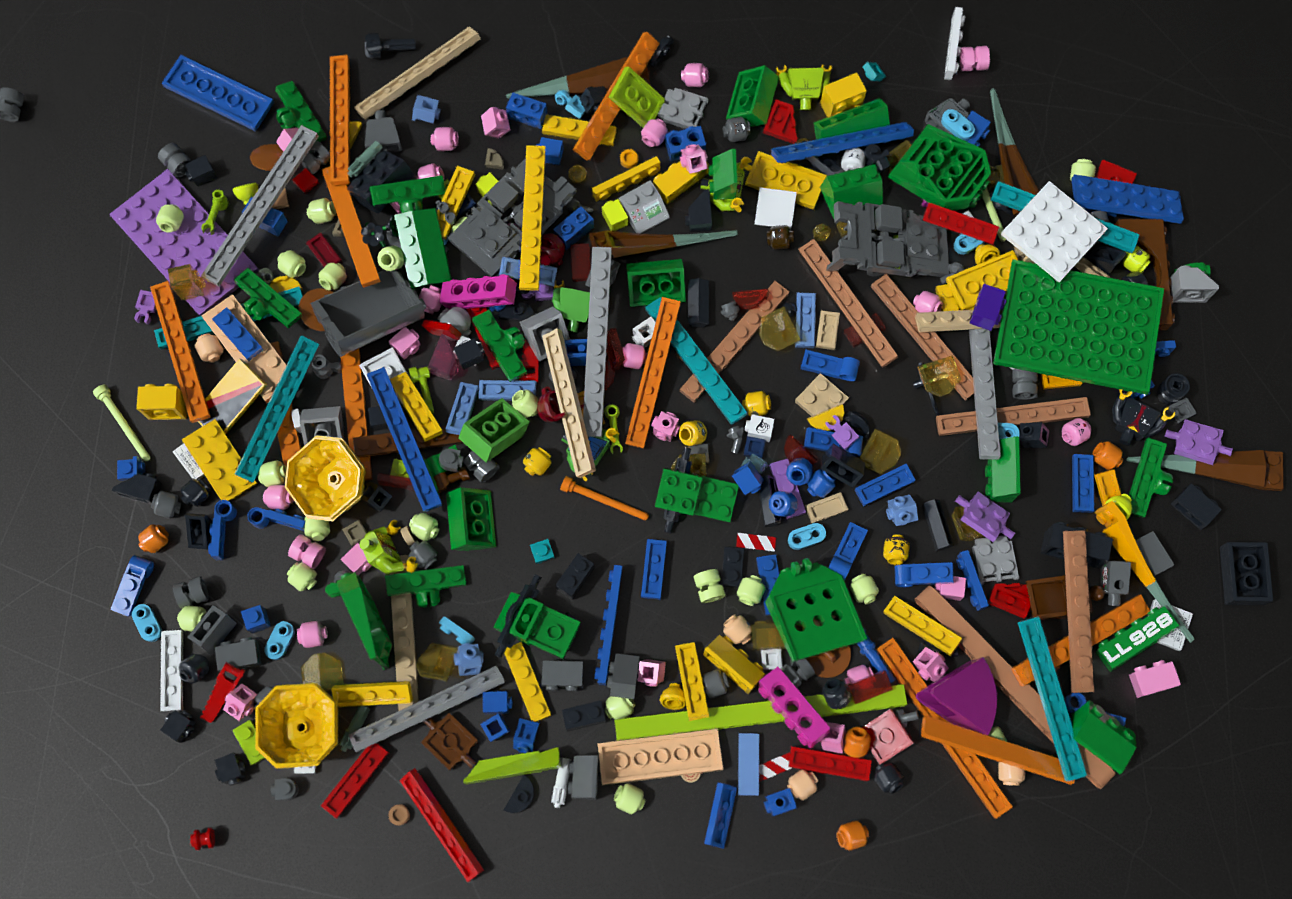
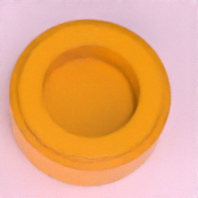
(629, 158)

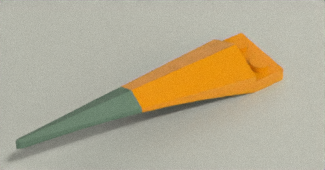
(1125, 544)

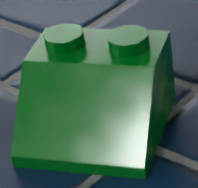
(724, 175)

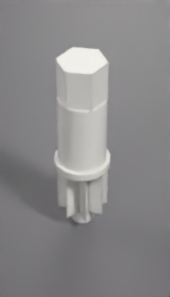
(560, 787)

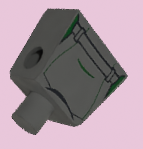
(935, 115)

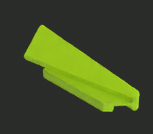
(514, 766)

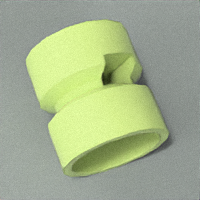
(709, 586)

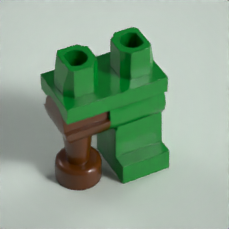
(440, 477)

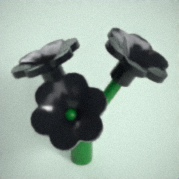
(373, 233)

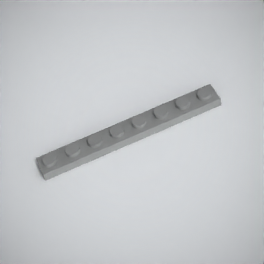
(984, 394)
(426, 708)

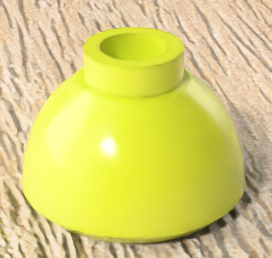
(245, 192)
(1123, 503)

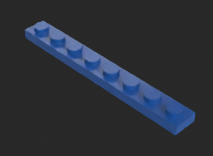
(842, 142)
(404, 440)

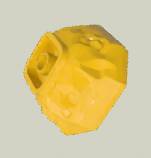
(325, 478)
(279, 723)

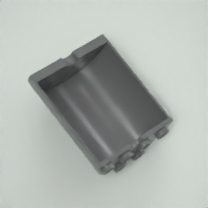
(363, 315)

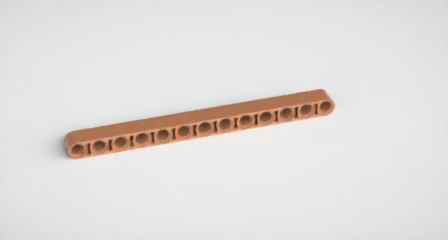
(1022, 696)

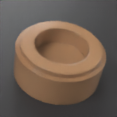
(399, 815)

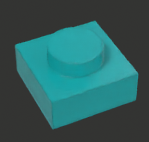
(873, 71)
(542, 551)

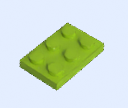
(636, 97)

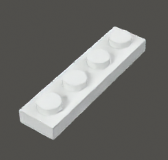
(953, 49)
(170, 680)

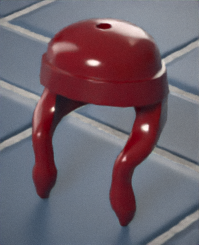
(551, 250)
(548, 406)

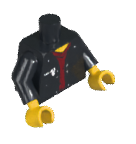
(1136, 419)

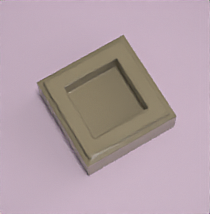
(355, 532)

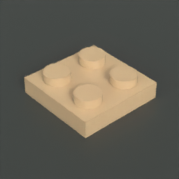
(820, 396)

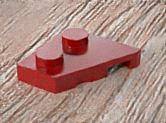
(781, 122)
(1011, 598)

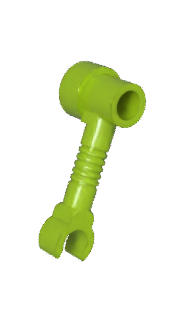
(219, 203)
(420, 375)
(613, 424)

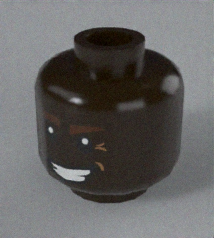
(780, 237)

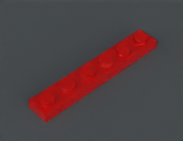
(441, 825)

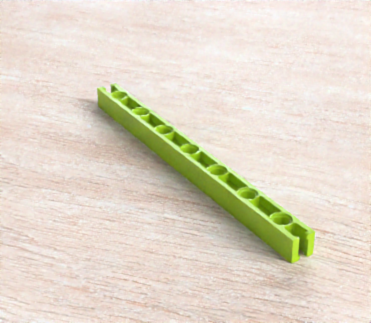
(744, 715)

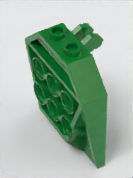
(960, 189)
(810, 583)
(364, 616)

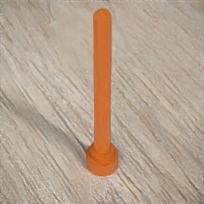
(570, 485)

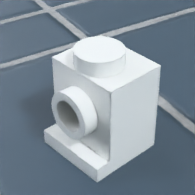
(645, 327)

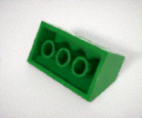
(423, 248)

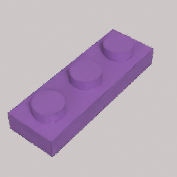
(782, 483)

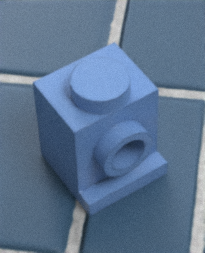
(426, 109)

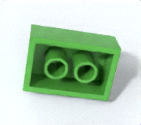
(493, 430)

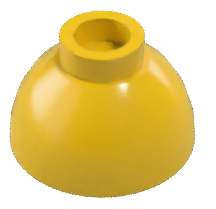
(985, 253)
(673, 697)

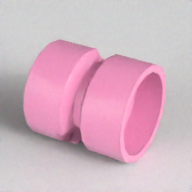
(974, 58)
(308, 552)

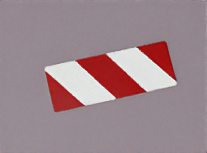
(756, 542)
(773, 767)

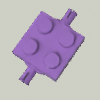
(1198, 442)
(985, 516)

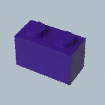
(987, 307)

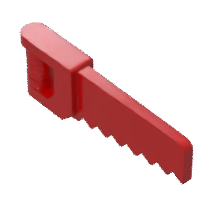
(529, 361)
(222, 688)

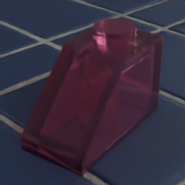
(443, 360)

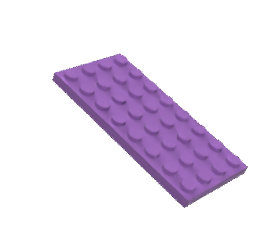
(180, 247)

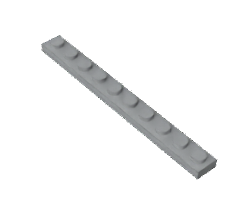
(259, 206)
(597, 340)

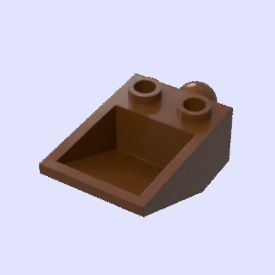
(1049, 597)

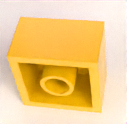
(843, 95)
(161, 402)

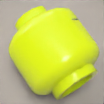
(1137, 260)

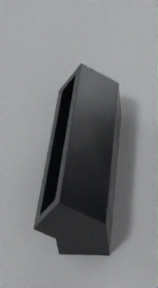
(698, 302)
(767, 489)
(937, 525)

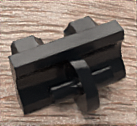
(874, 156)

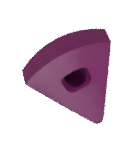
(964, 696)

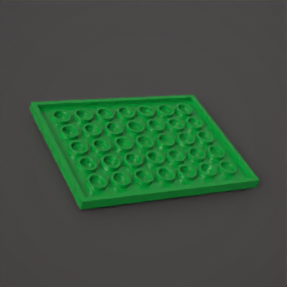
(1080, 327)

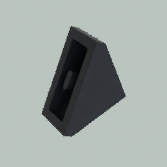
(1106, 258)
(198, 530)

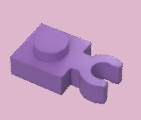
(545, 293)
(145, 304)
(844, 434)

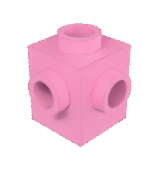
(693, 158)
(665, 432)
(930, 665)
(240, 702)

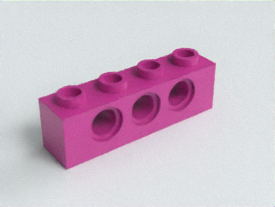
(478, 292)
(778, 681)

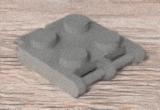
(682, 107)
(994, 559)

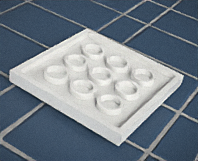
(1054, 231)

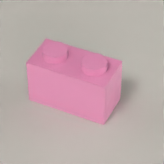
(1154, 679)

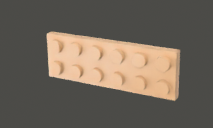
(267, 363)
(660, 757)

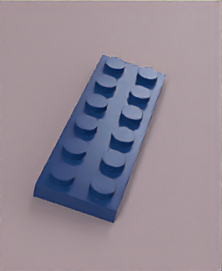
(218, 93)
(1127, 198)

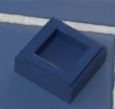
(754, 446)

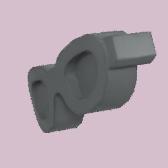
(444, 209)

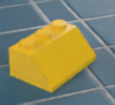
(734, 663)

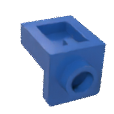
(130, 468)
(525, 736)

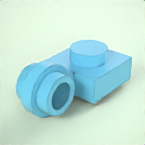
(573, 104)

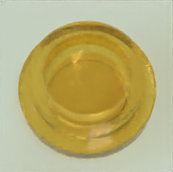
(577, 174)
(821, 232)

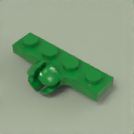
(296, 111)
(408, 193)
(265, 300)
(502, 344)
(1149, 477)
(425, 583)

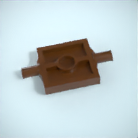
(449, 741)

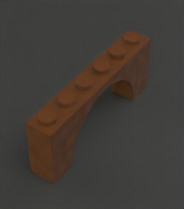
(1152, 241)

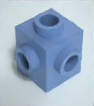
(902, 510)
(468, 659)

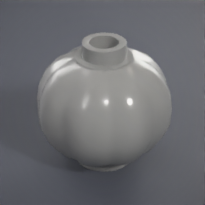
(458, 318)

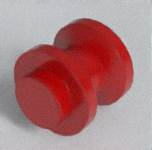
(199, 839)

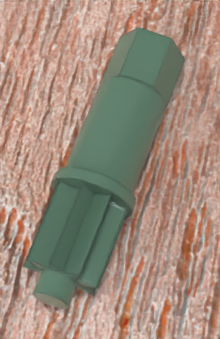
(362, 162)
(355, 725)

